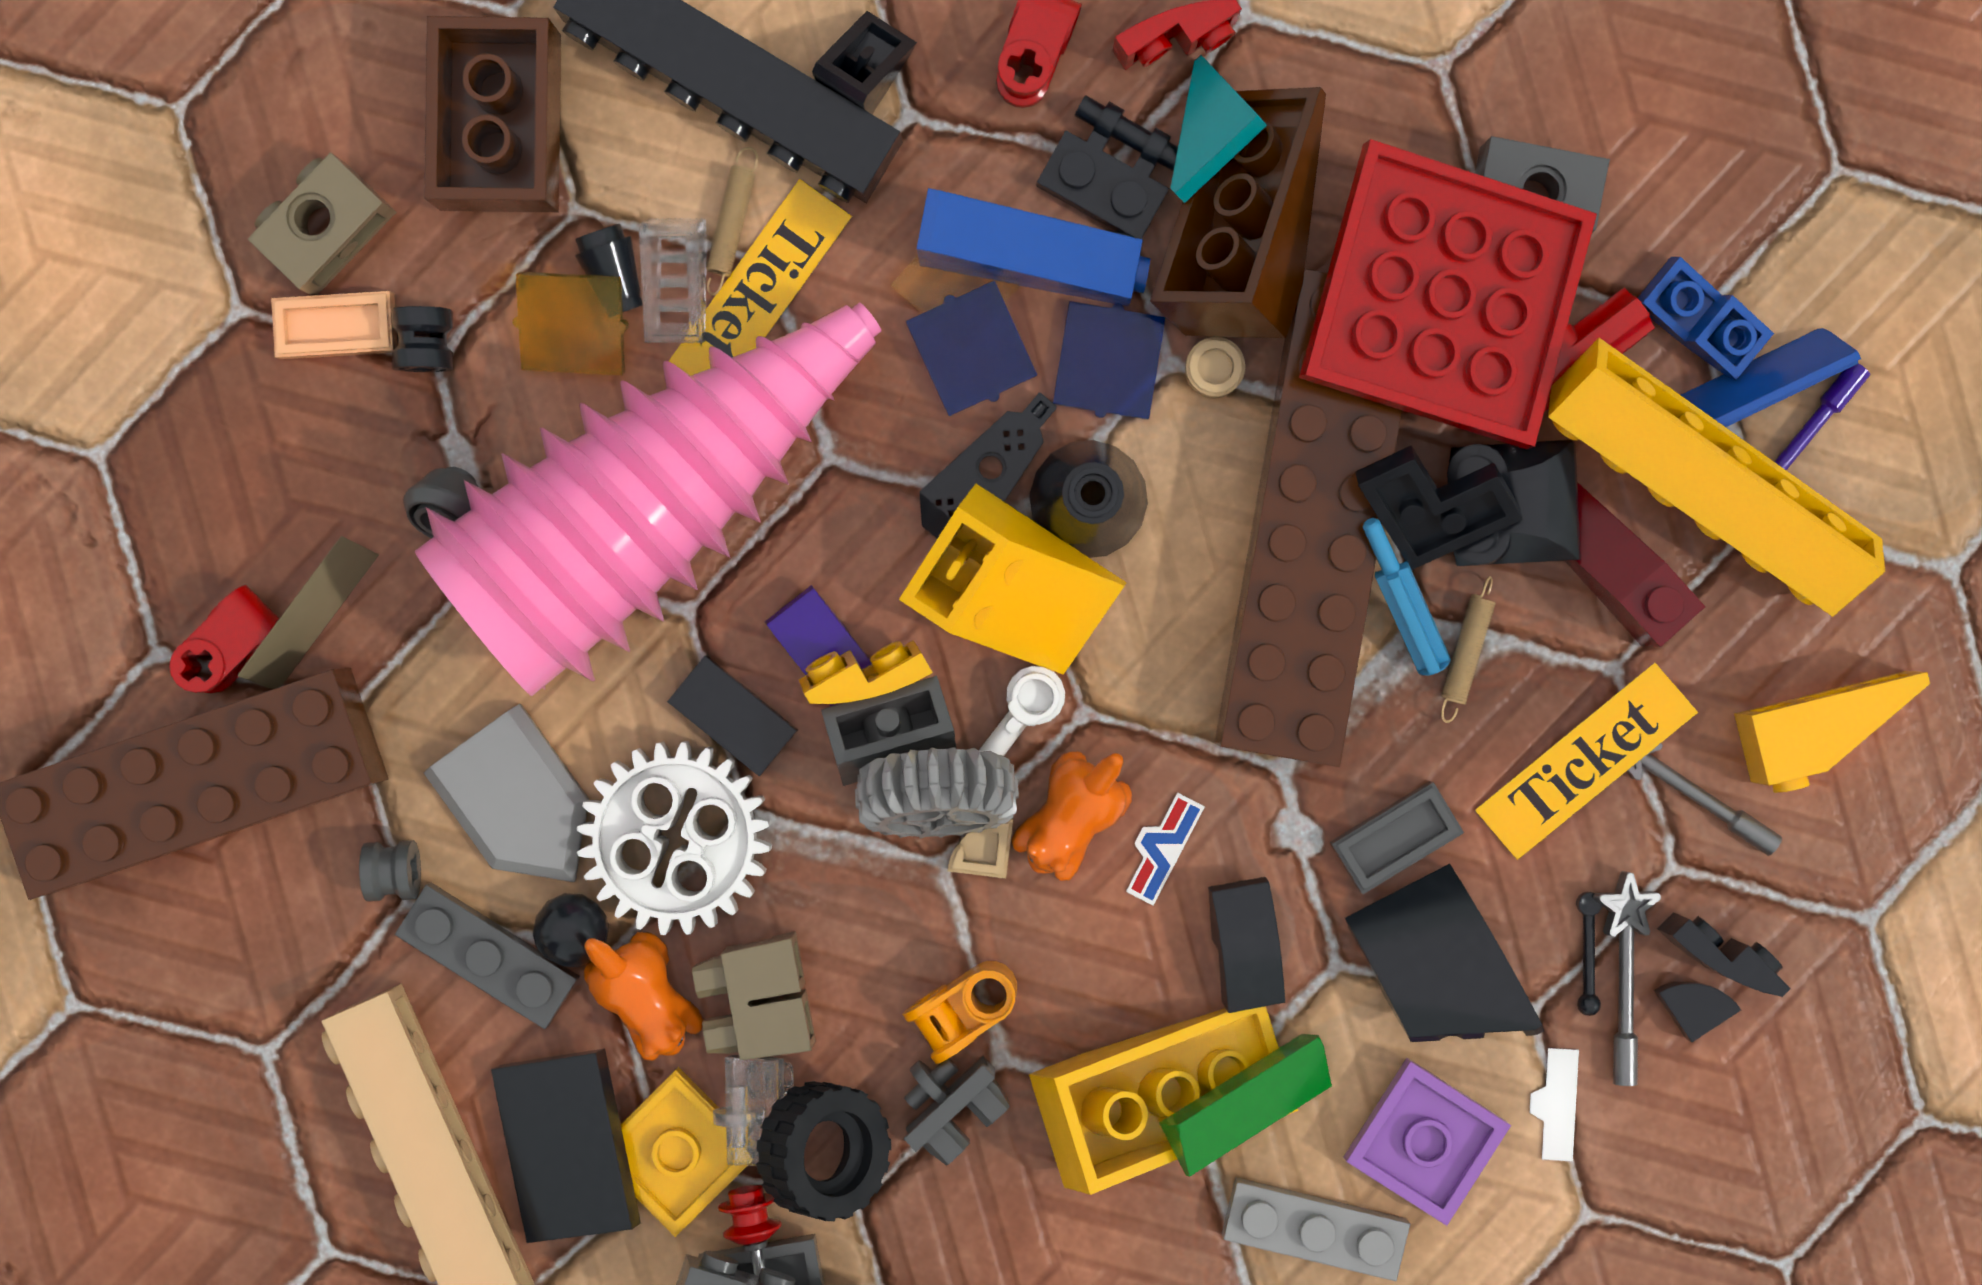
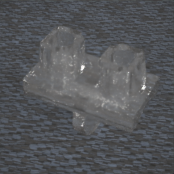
(750, 1093)

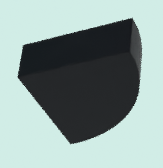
(1696, 1007)

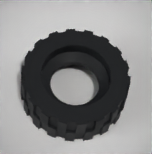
(784, 1144)

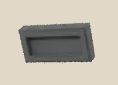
(1396, 837)

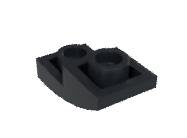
(1247, 944)
(1735, 960)

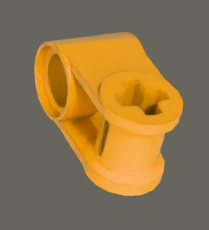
(954, 1016)

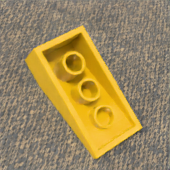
(1109, 1101)

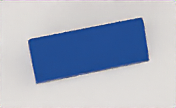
(1774, 377)

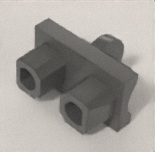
(973, 1089)

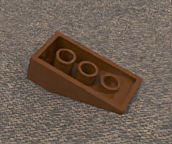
(1246, 231)

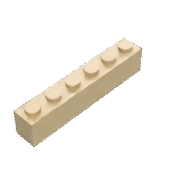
(422, 1143)

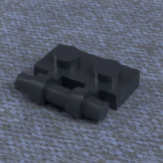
(1102, 184)

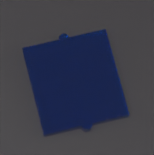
(971, 348)
(1109, 360)

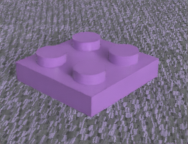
(1426, 1141)

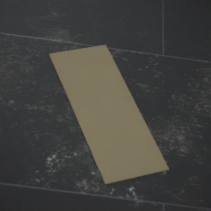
(308, 614)

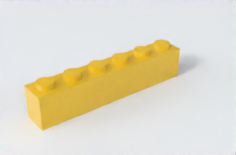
(1715, 478)

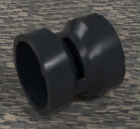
(422, 353)

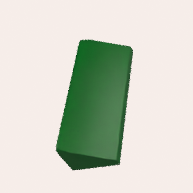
(1248, 1103)

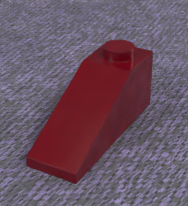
(1630, 576)

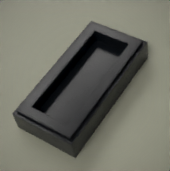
(732, 715)

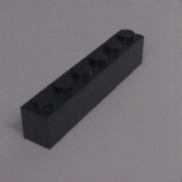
(743, 86)

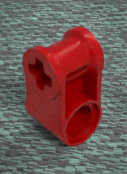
(1037, 39)
(227, 635)

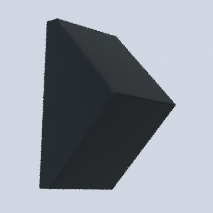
(864, 61)

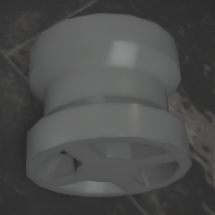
(390, 870)

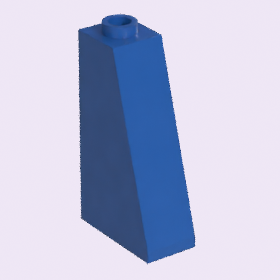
(1029, 249)

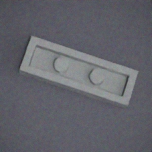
(1315, 1229)

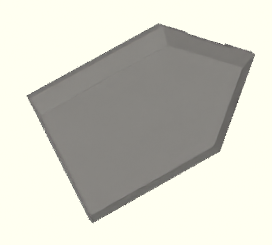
(514, 798)

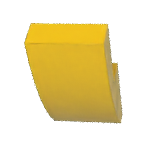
(841, 679)

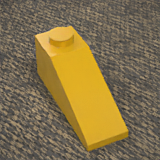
(1816, 731)

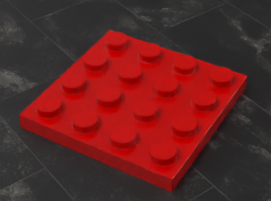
(1448, 295)

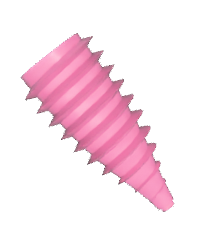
(632, 499)

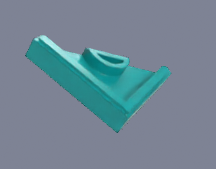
(1212, 131)

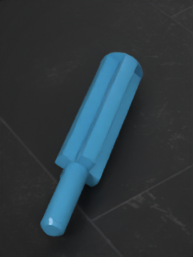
(1407, 604)

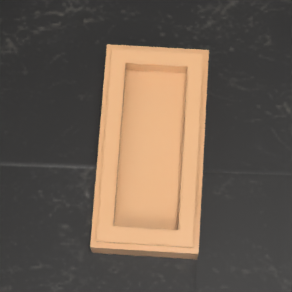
(333, 325)

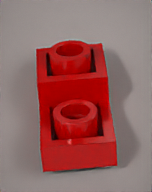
(1192, 25)

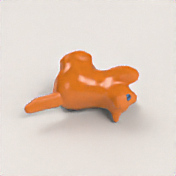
(1077, 807)
(637, 989)

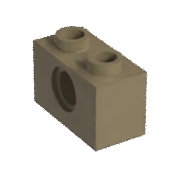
(355, 219)

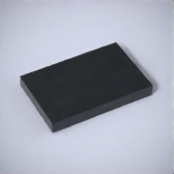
(566, 1146)

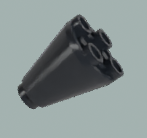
(1089, 528)

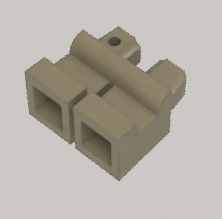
(752, 973)

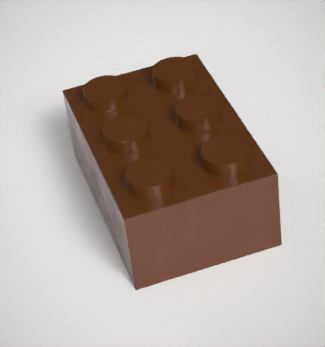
(492, 114)

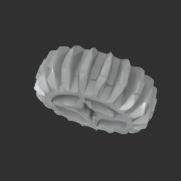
(936, 792)

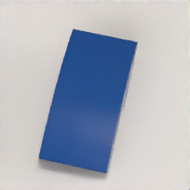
(1703, 319)

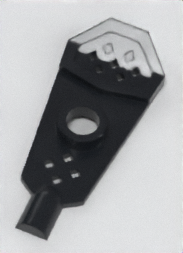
(964, 472)

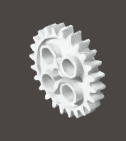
(625, 817)

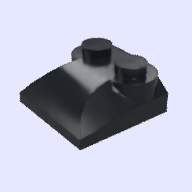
(1547, 494)

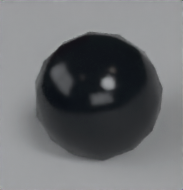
(566, 925)

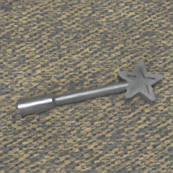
(1737, 821)
(1625, 915)

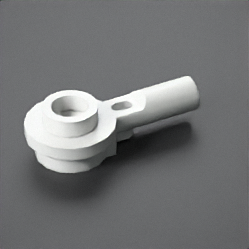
(1033, 698)

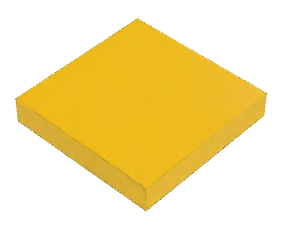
(677, 1152)

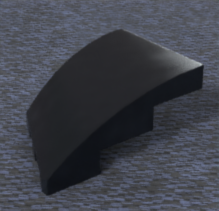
(1441, 963)

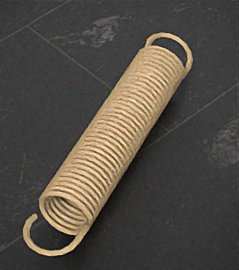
(731, 220)
(1468, 649)

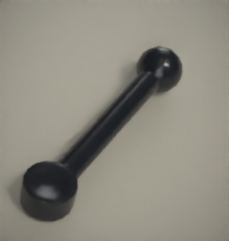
(1588, 1003)

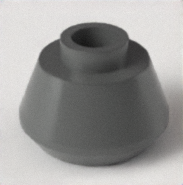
(441, 492)

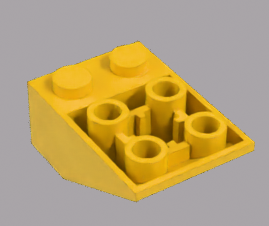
(1011, 584)

